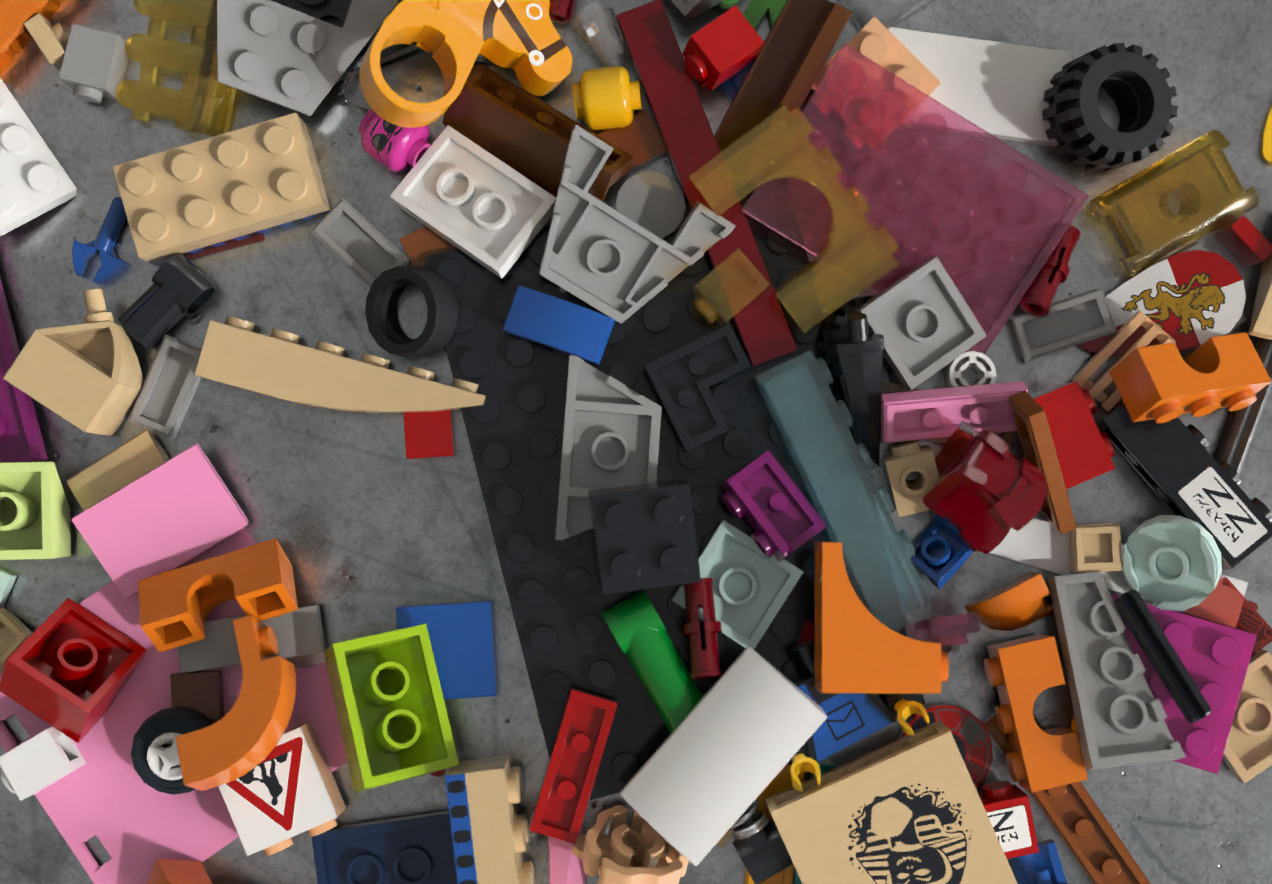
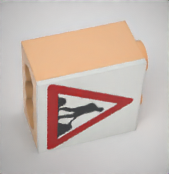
(284, 794)

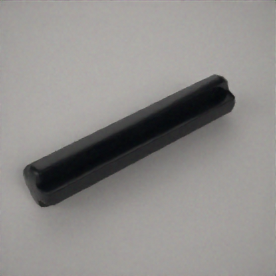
(1162, 656)

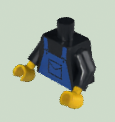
(848, 716)

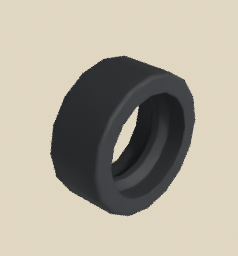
(382, 309)

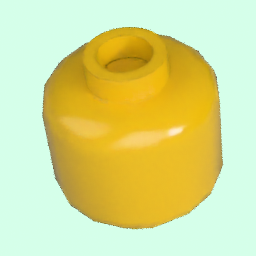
(606, 98)

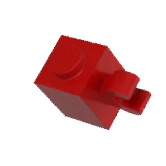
(721, 49)

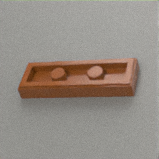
(1041, 452)

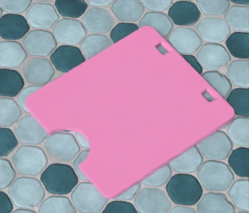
(107, 792)

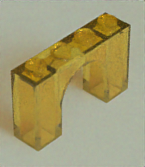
(854, 252)

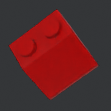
(70, 669)

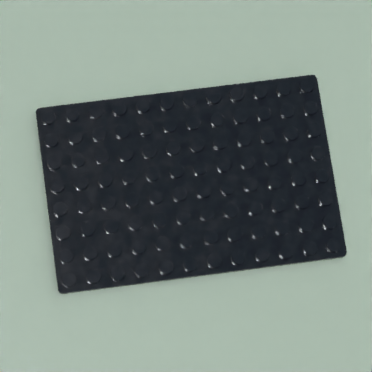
(518, 465)

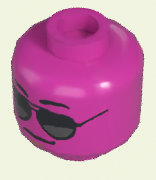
(391, 144)

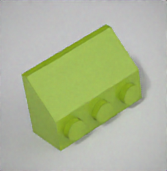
(390, 707)

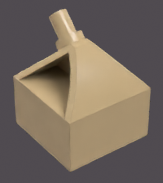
(82, 370)

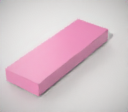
(940, 411)

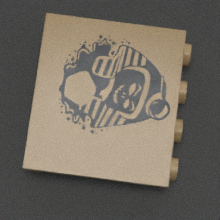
(893, 819)

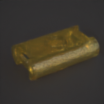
(1207, 194)

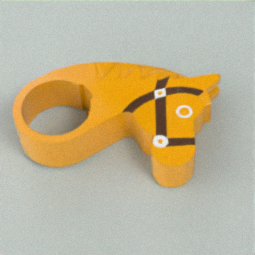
(456, 31)

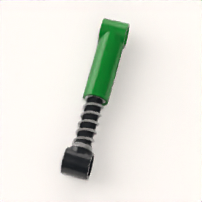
(675, 695)

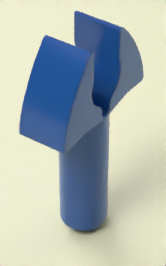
(102, 246)

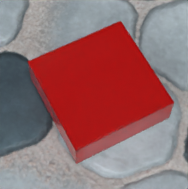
(1244, 241)
(428, 434)

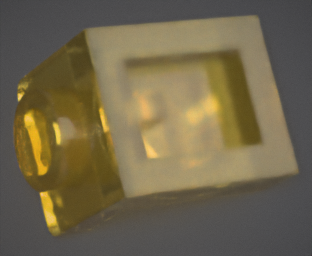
(728, 289)

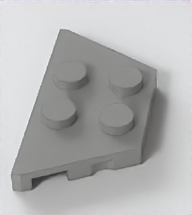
(606, 442)

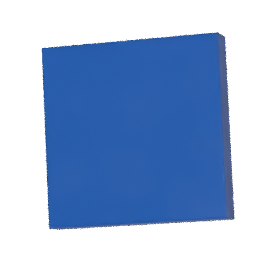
(460, 643)

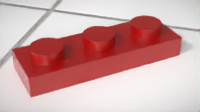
(573, 766)

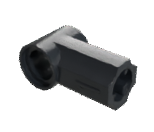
(176, 291)

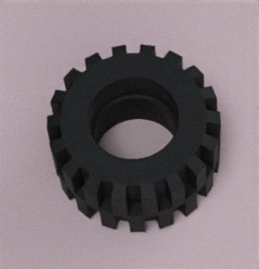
(1142, 101)

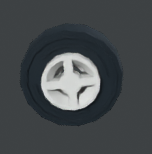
(156, 751)

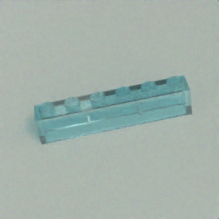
(844, 491)

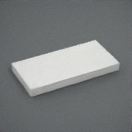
(990, 81)

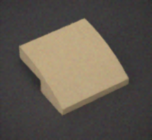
(117, 469)

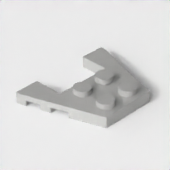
(289, 53)
(606, 254)

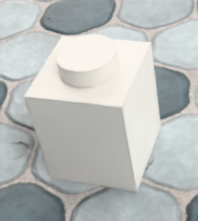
(39, 763)

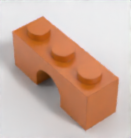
(1216, 375)
(179, 600)
(1021, 673)

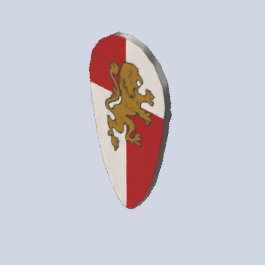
(1185, 295)

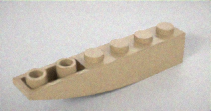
(322, 375)

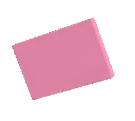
(160, 519)

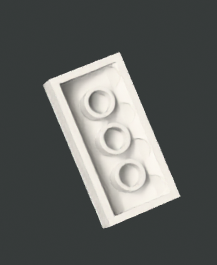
(723, 755)

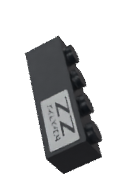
(1192, 481)

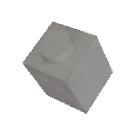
(94, 63)

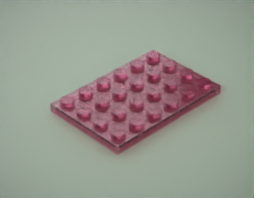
(931, 184)

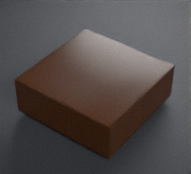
(199, 692)

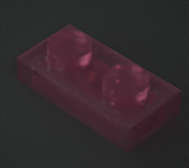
(948, 629)

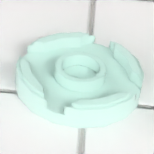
(1171, 562)

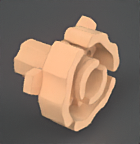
(628, 855)

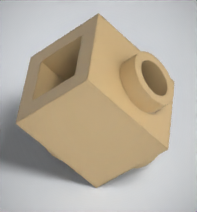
(904, 459)

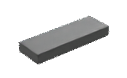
(296, 634)

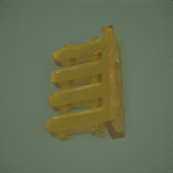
(203, 102)

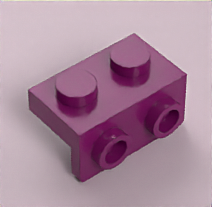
(772, 507)

